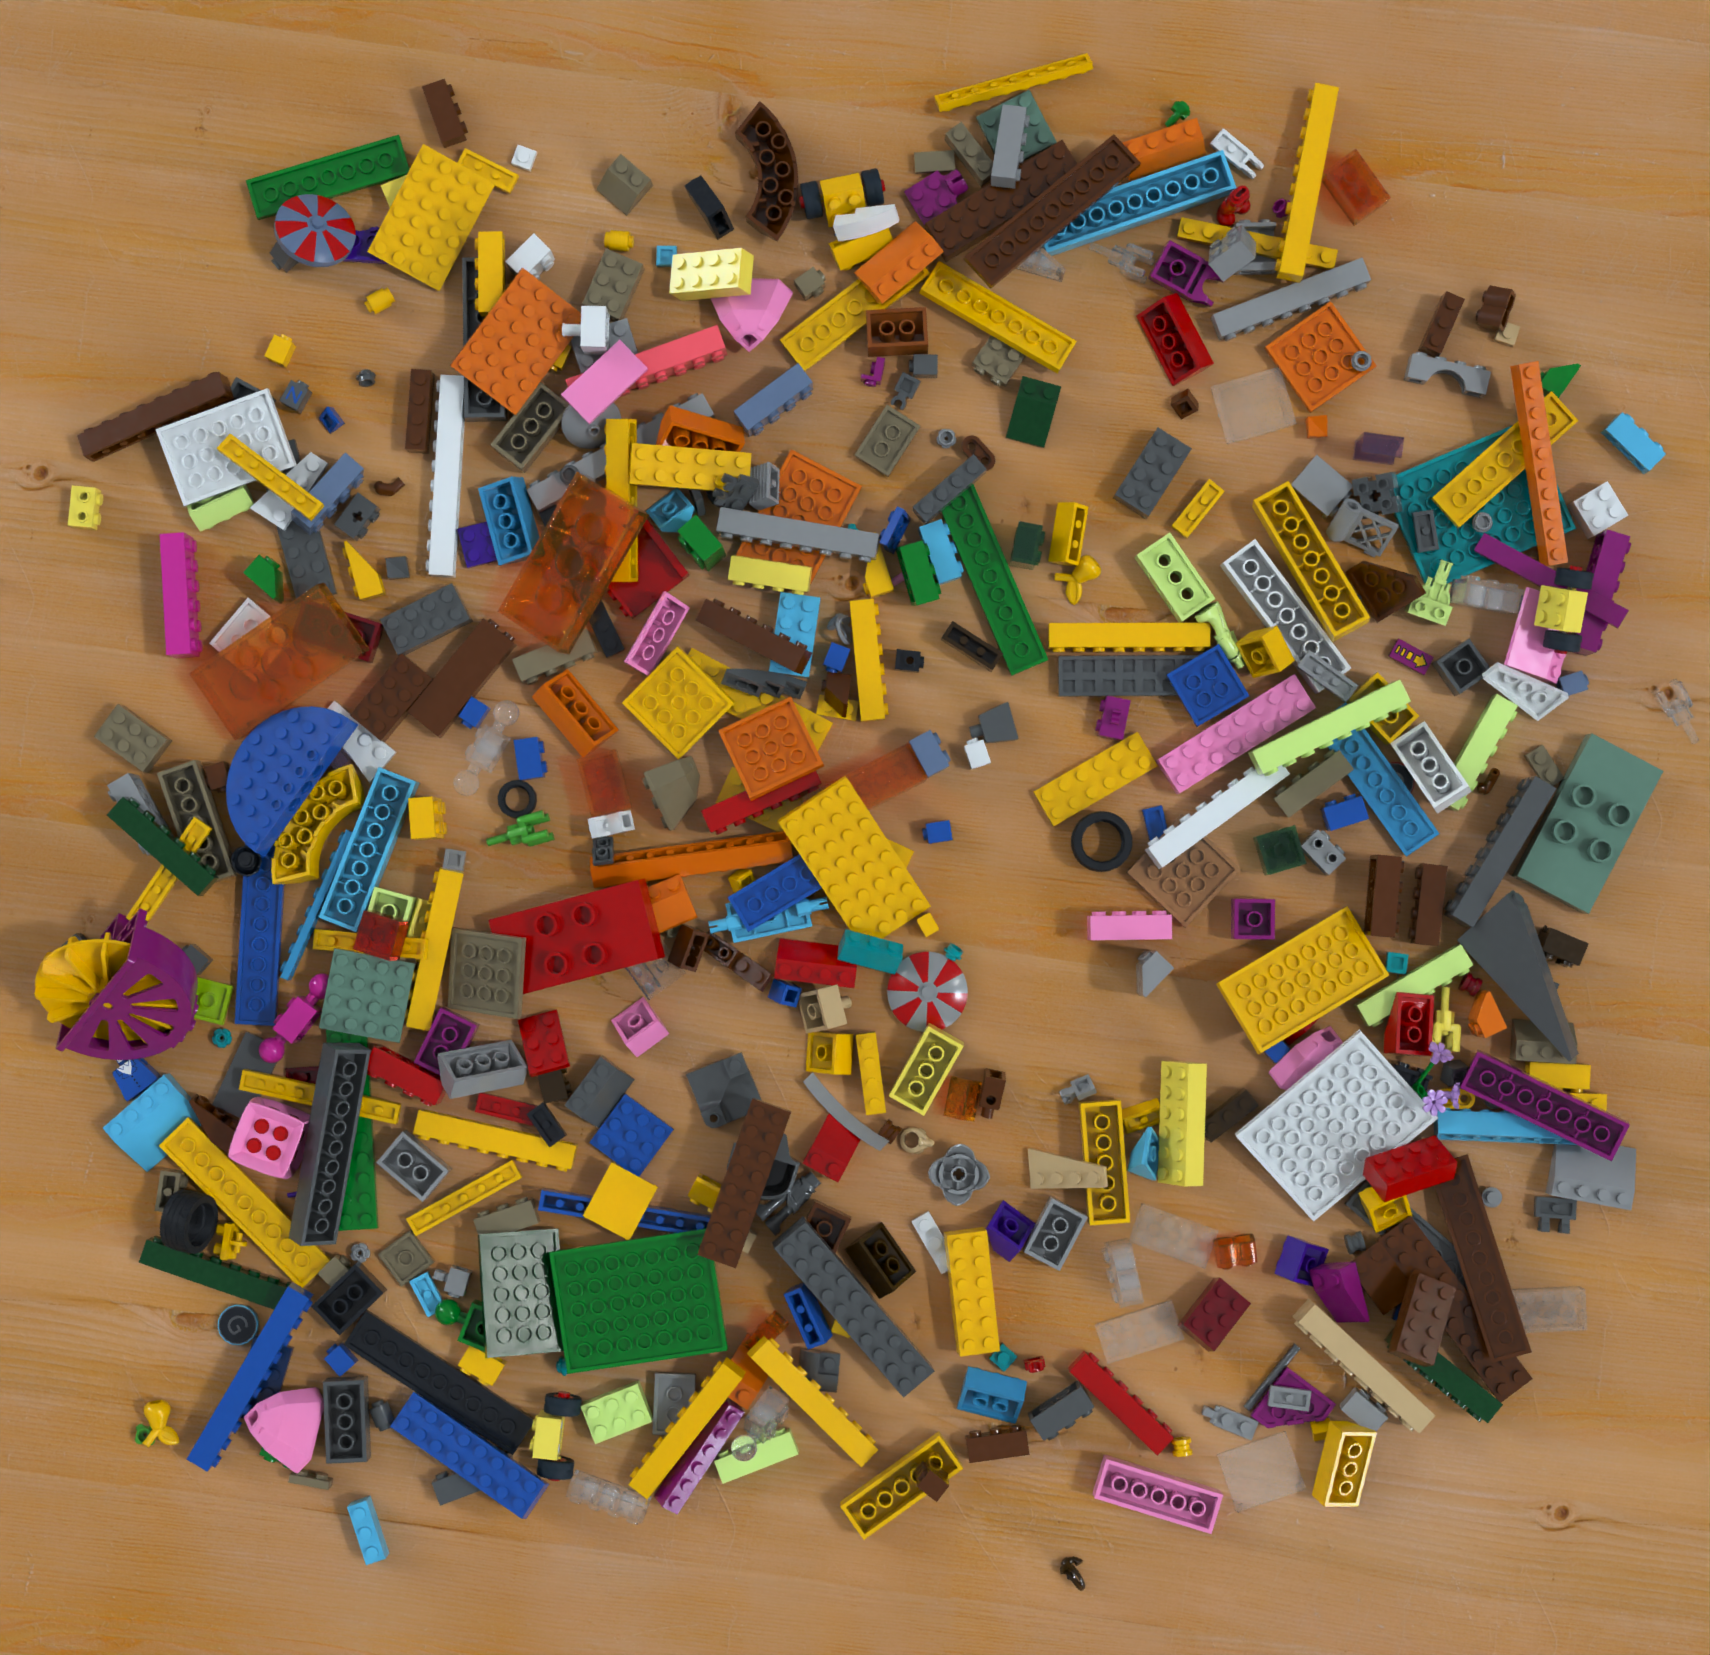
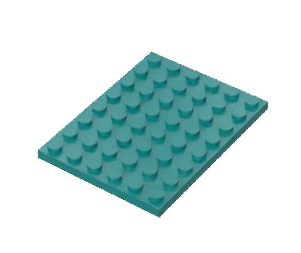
(1508, 509)

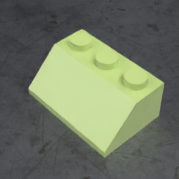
(220, 507)

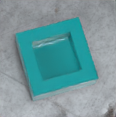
(1396, 962)
(1003, 1358)

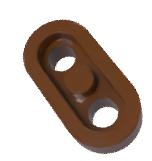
(980, 451)

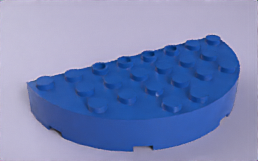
(279, 769)

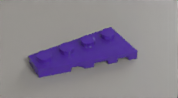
(362, 243)

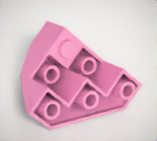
(753, 315)
(1304, 1057)
(288, 1425)

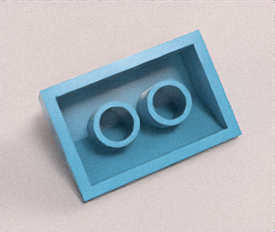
(992, 1395)

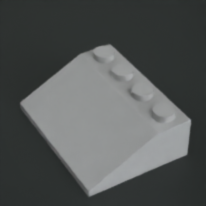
(1591, 1178)

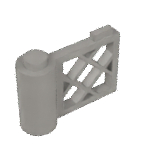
(1346, 523)

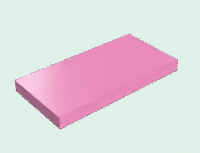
(604, 382)

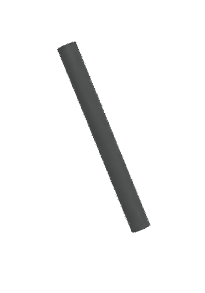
(1272, 1377)

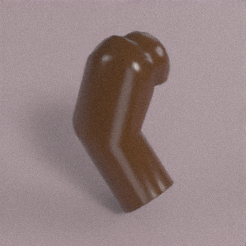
(388, 489)
(1490, 781)

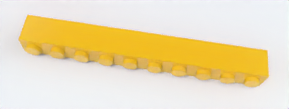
(1307, 182)

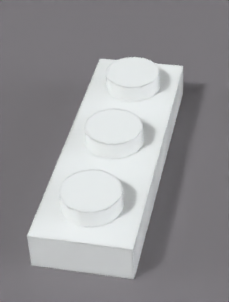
(932, 1239)

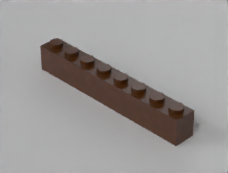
(146, 418)

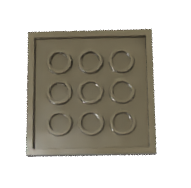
(486, 973)

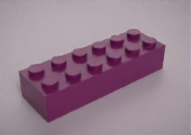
(1606, 564)

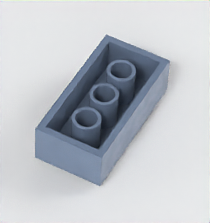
(774, 400)
(331, 490)

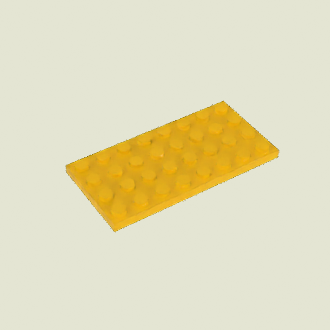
(853, 861)
(1302, 980)

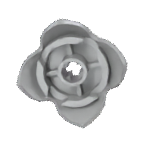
(958, 1190)

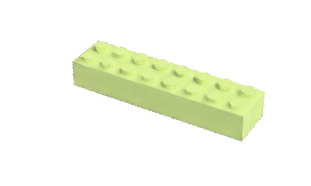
(1329, 727)

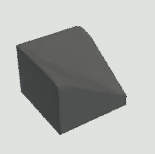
(397, 568)
(1453, 1072)

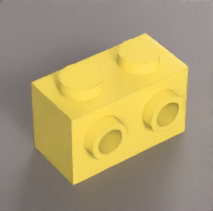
(85, 507)

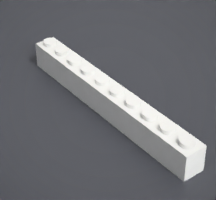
(447, 477)

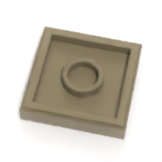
(406, 1258)

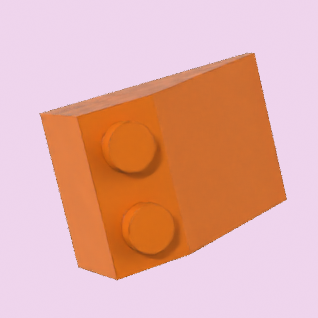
(753, 1379)

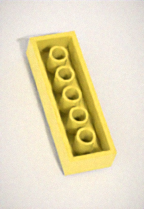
(1182, 1123)

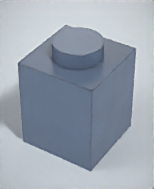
(1573, 683)

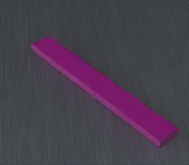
(1542, 575)

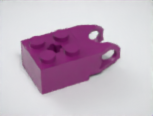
(1192, 273)

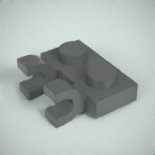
(739, 492)
(1554, 1208)

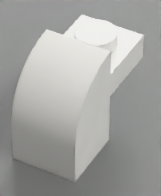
(611, 824)

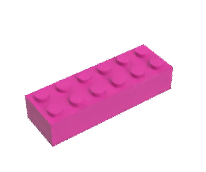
(180, 595)

